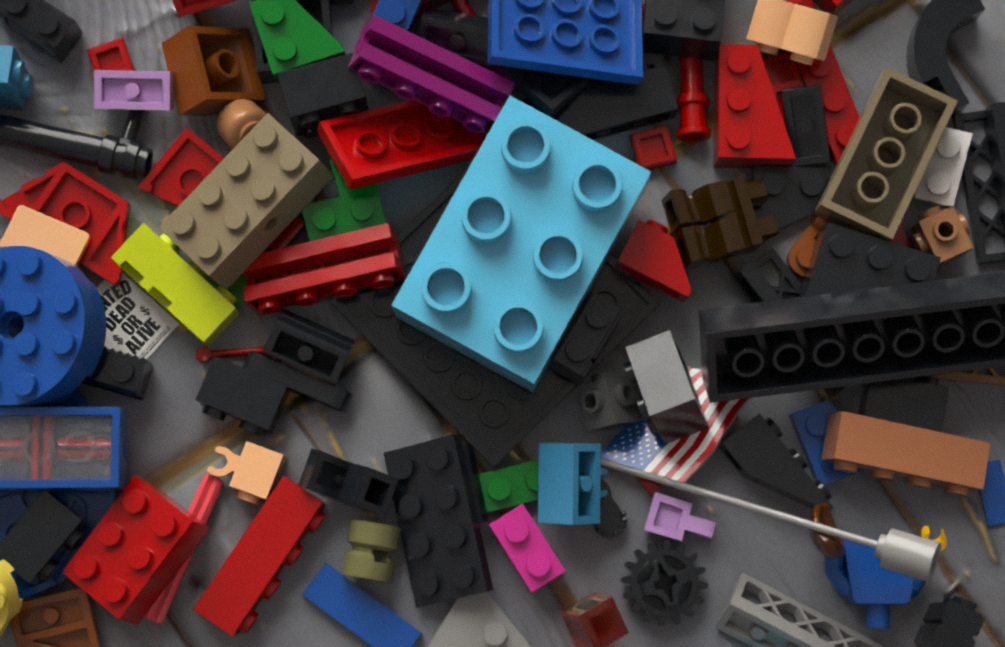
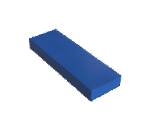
(359, 610)

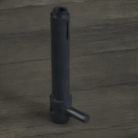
(107, 153)

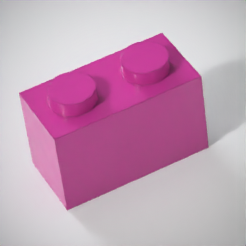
(526, 548)

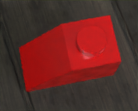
(655, 260)

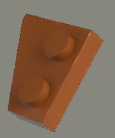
(57, 621)

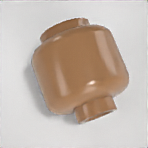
(237, 120)

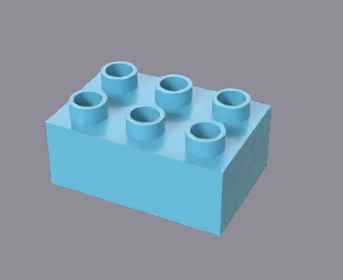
(521, 243)

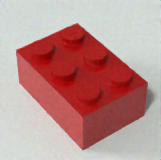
(135, 550)

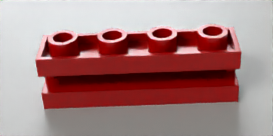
(324, 269)
(260, 556)

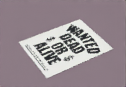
(133, 319)

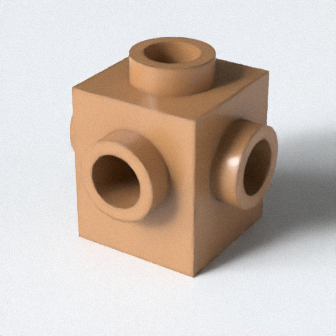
(941, 234)

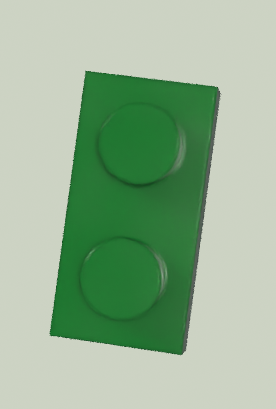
(510, 486)

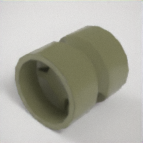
(371, 551)

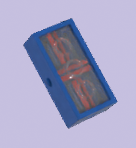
(63, 449)

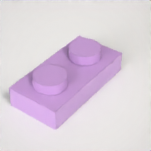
(134, 90)

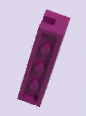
(429, 75)

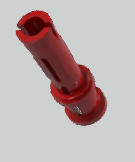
(692, 102)

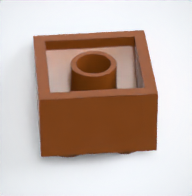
(212, 69)

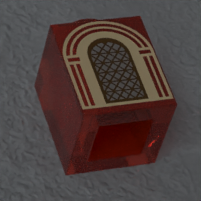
(594, 621)

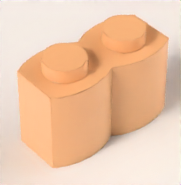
(792, 28)

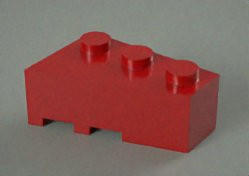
(746, 112)

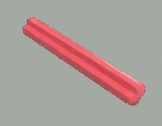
(201, 508)

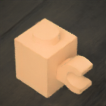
(254, 471)

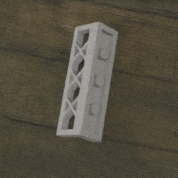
(764, 626)

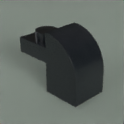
(348, 483)

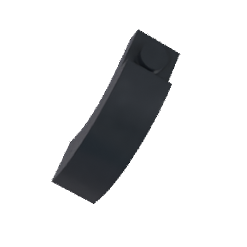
(928, 43)

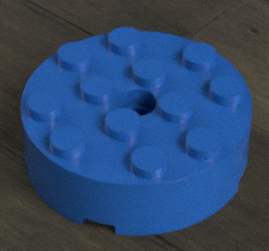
(59, 324)

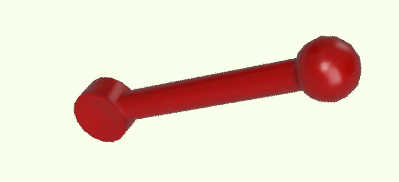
(204, 354)

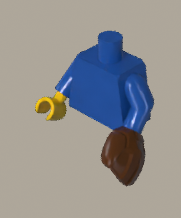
(858, 573)

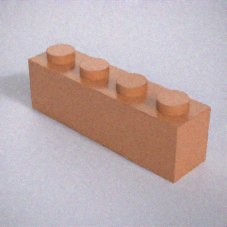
(905, 452)

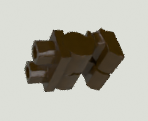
(731, 218)

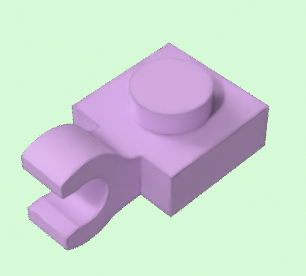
(672, 517)

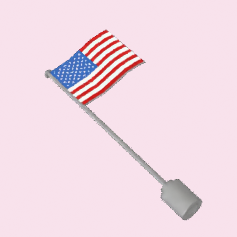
(675, 463)

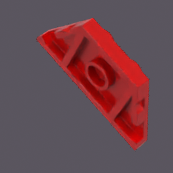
(83, 204)

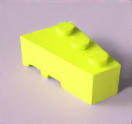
(176, 284)

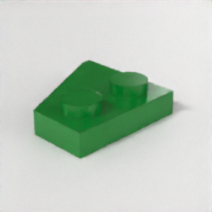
(292, 35)

